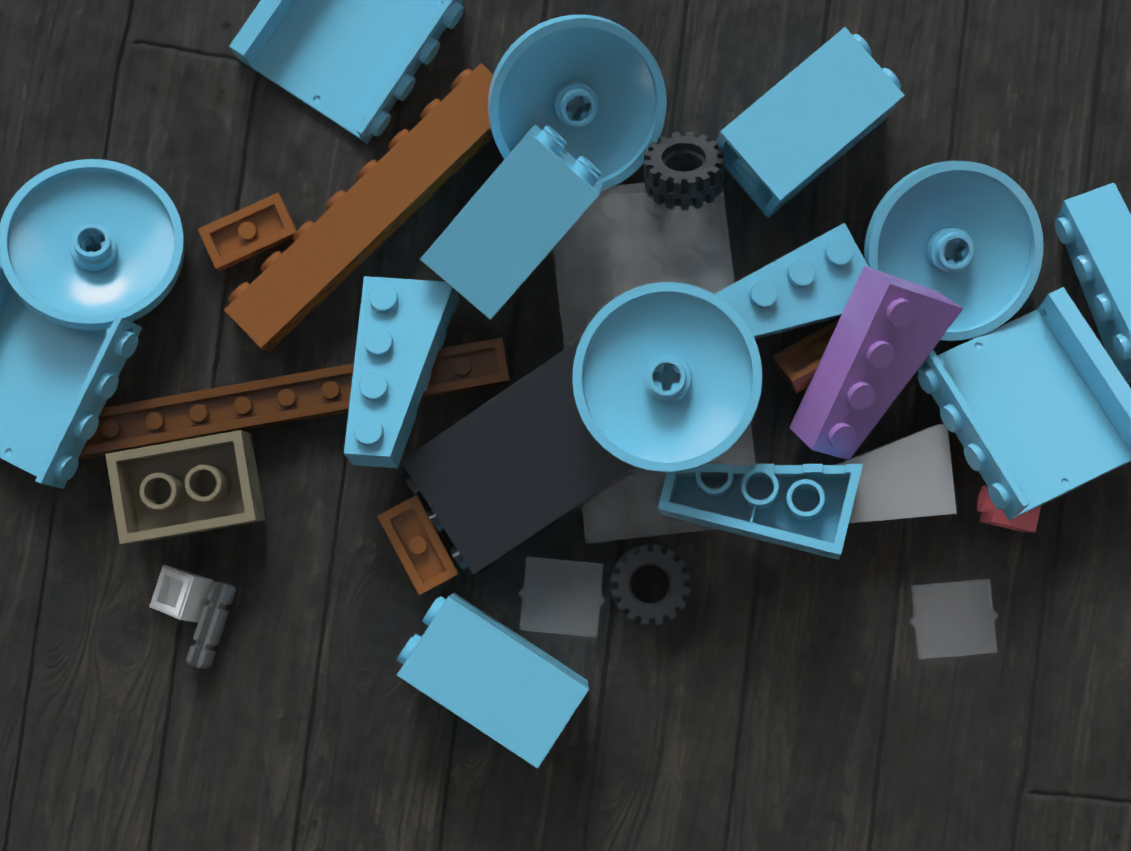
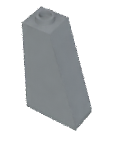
(905, 478)

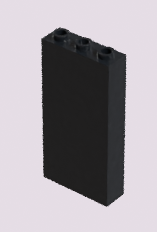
(512, 467)

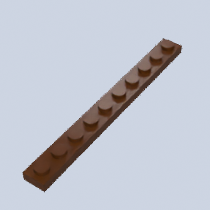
(277, 401)

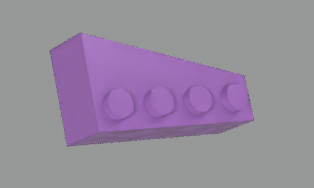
(870, 359)

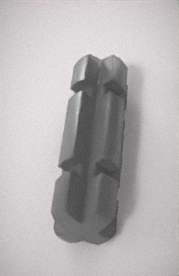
(210, 625)

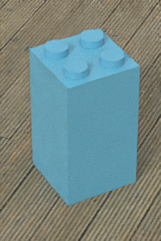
(808, 121)
(514, 220)
(492, 678)

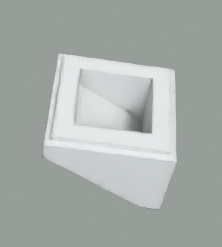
(180, 594)

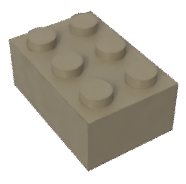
(185, 487)

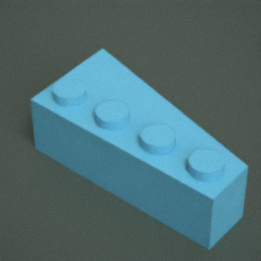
(1099, 246)
(799, 287)
(394, 356)
(778, 504)

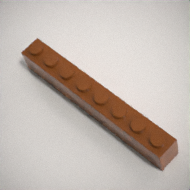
(365, 214)

